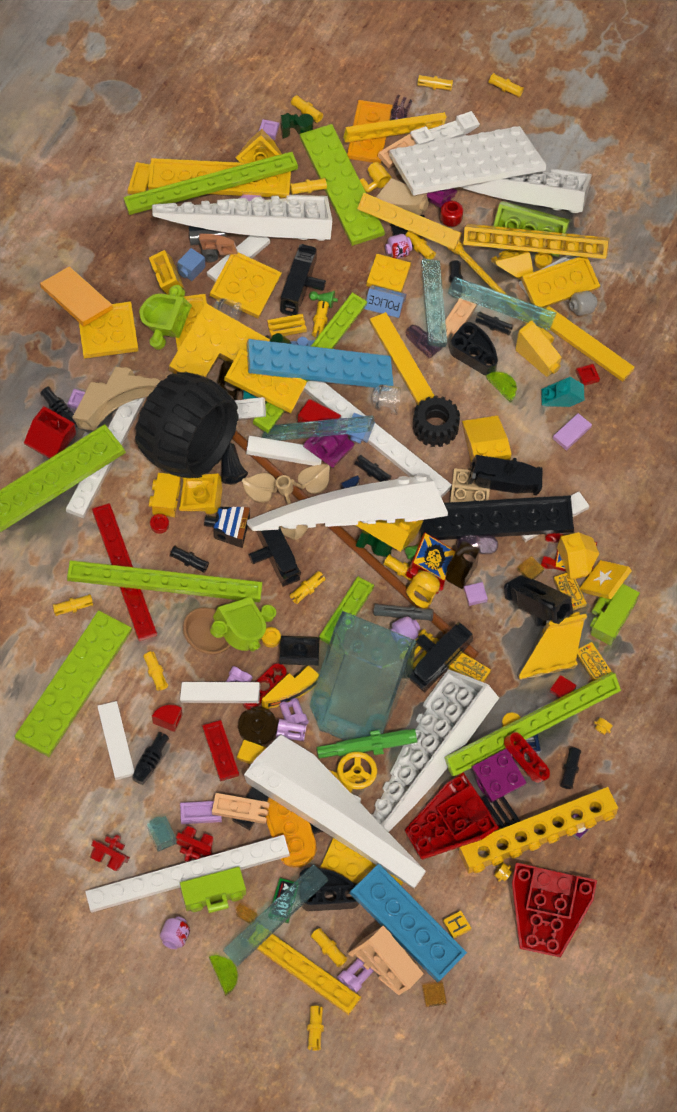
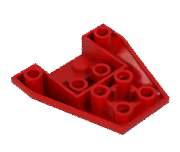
(451, 820)
(549, 907)

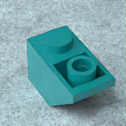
(563, 393)

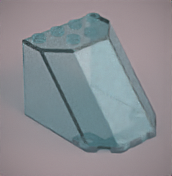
(361, 678)

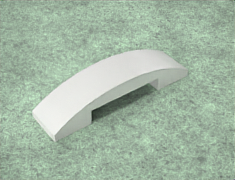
(463, 125)

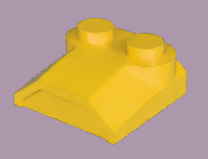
(202, 494)

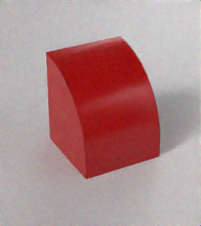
(167, 717)

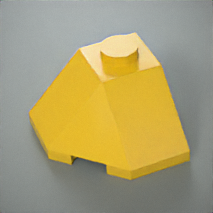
(258, 148)
(514, 262)
(577, 554)

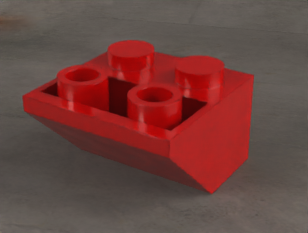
(49, 433)

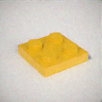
(388, 273)

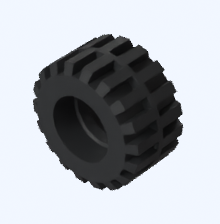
(440, 409)

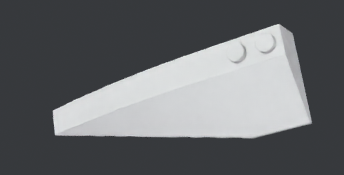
(550, 189)
(287, 217)
(388, 500)
(451, 718)
(312, 792)

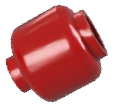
(451, 213)

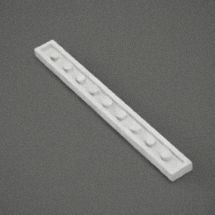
(379, 438)
(170, 878)

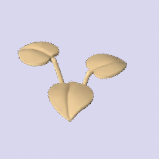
(262, 486)

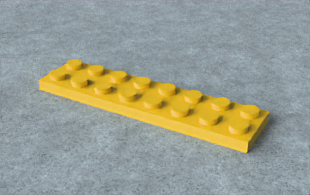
(171, 171)

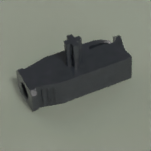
(300, 279)
(505, 475)
(280, 555)
(538, 600)
(439, 655)

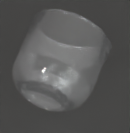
(229, 308)
(386, 396)

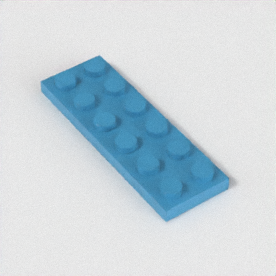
(408, 922)

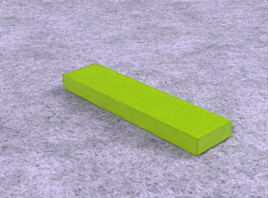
(351, 604)

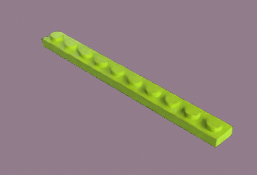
(211, 182)
(327, 339)
(163, 581)
(533, 723)

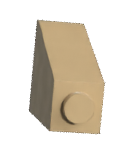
(401, 196)

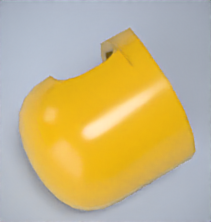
(426, 585)

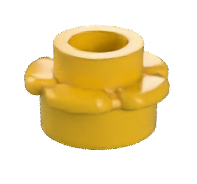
(603, 726)
(502, 872)

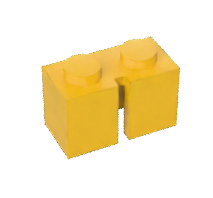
(165, 271)
(166, 492)

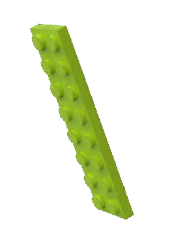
(342, 183)
(58, 475)
(73, 683)

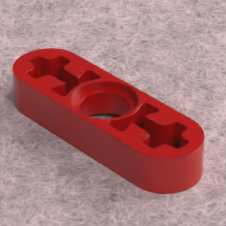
(264, 678)
(532, 771)

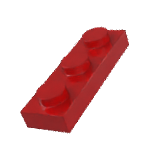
(220, 750)

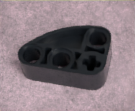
(477, 344)
(337, 886)

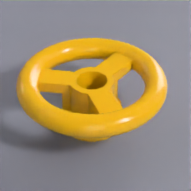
(357, 766)

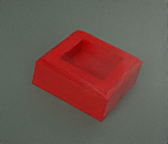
(587, 374)
(562, 687)

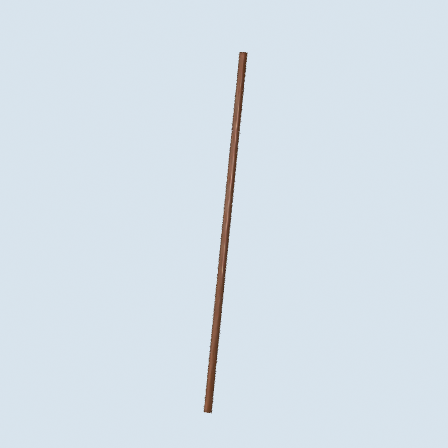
(351, 542)

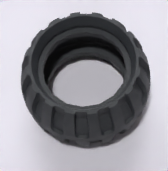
(186, 425)

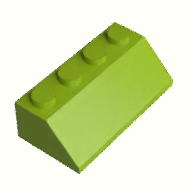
(520, 217)

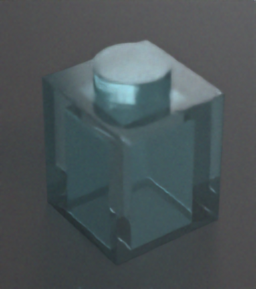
(161, 833)

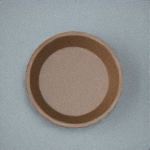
(197, 632)

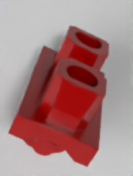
(192, 847)
(101, 849)

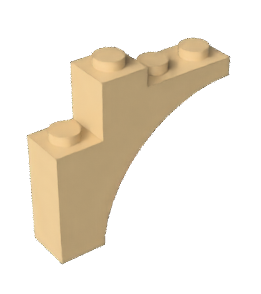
(104, 398)

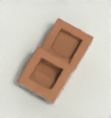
(223, 244)

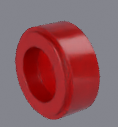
(159, 523)

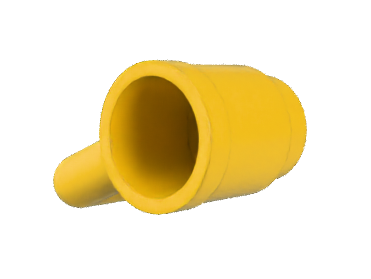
(378, 175)

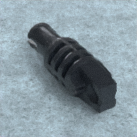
(57, 404)
(150, 759)

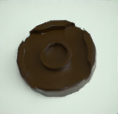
(257, 725)

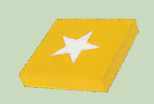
(605, 579)

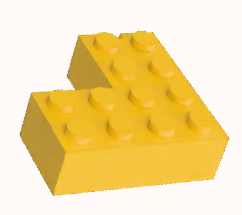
(210, 338)

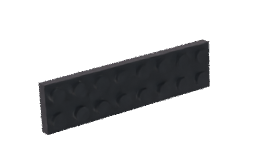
(503, 518)

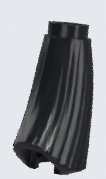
(231, 468)

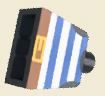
(230, 524)

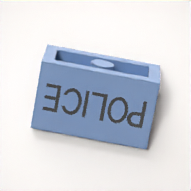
(385, 300)

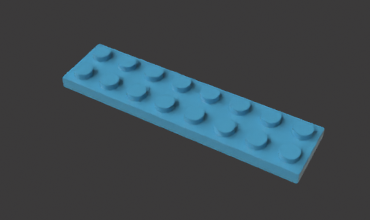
(318, 364)

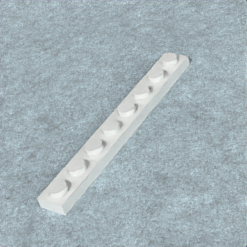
(89, 486)

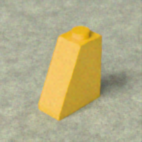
(537, 349)

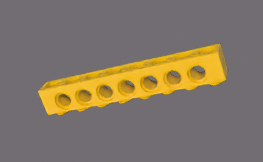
(536, 241)
(601, 799)

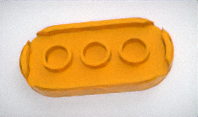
(296, 831)

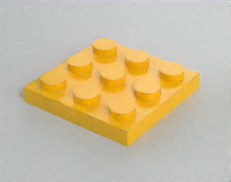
(247, 283)
(110, 333)

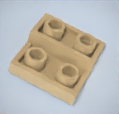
(465, 492)

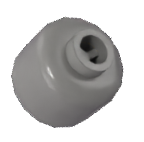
(583, 303)

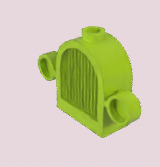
(165, 315)
(242, 623)

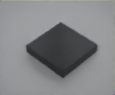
(299, 650)

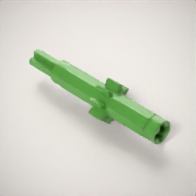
(375, 743)

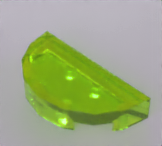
(504, 384)
(225, 972)

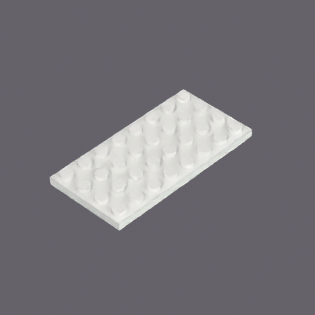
(467, 160)

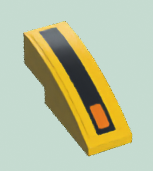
(291, 688)

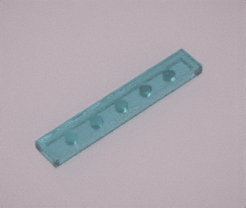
(434, 303)
(501, 303)
(321, 428)
(275, 915)

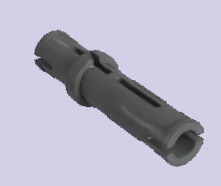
(400, 612)

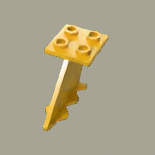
(556, 648)

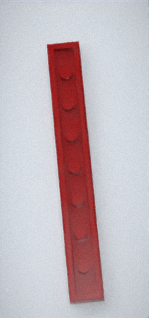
(119, 556)

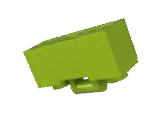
(611, 621)
(212, 888)

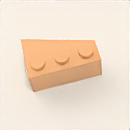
(387, 959)

